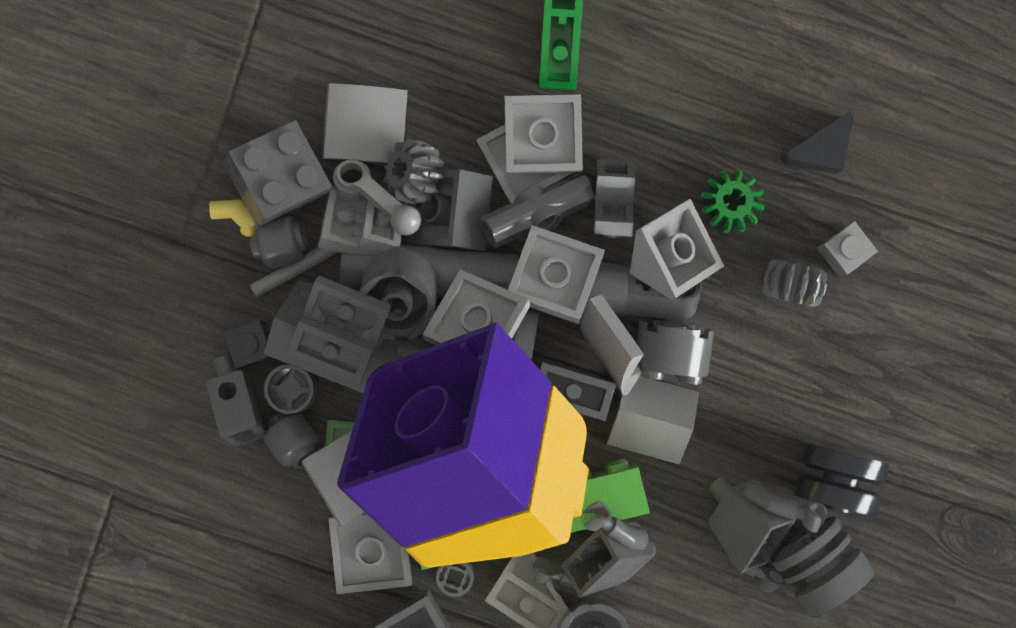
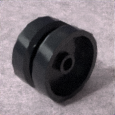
(841, 480)

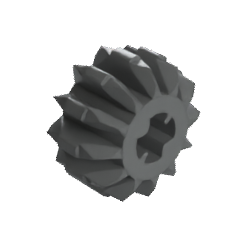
(413, 171)
(794, 282)

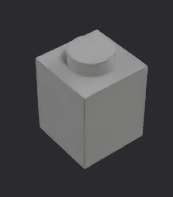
(847, 249)

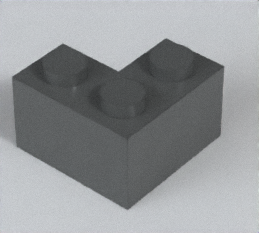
(583, 392)

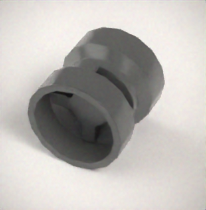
(460, 574)

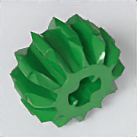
(741, 212)

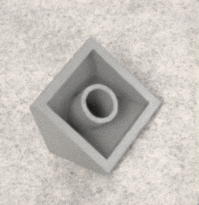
(674, 252)
(654, 420)

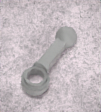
(403, 218)

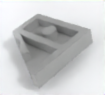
(524, 599)

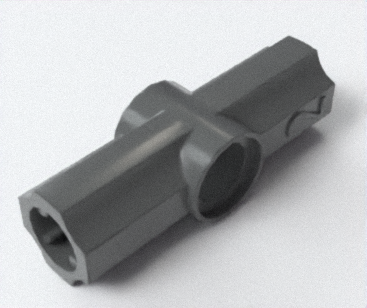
(538, 208)

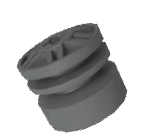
(827, 573)

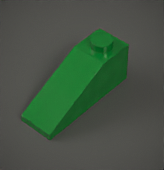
(560, 44)

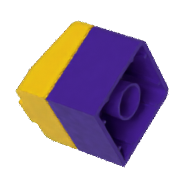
(467, 452)

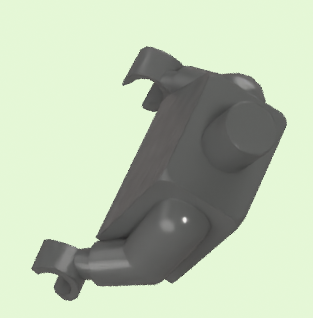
(754, 523)
(605, 558)

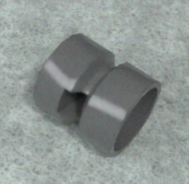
(291, 389)

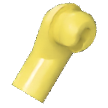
(237, 211)

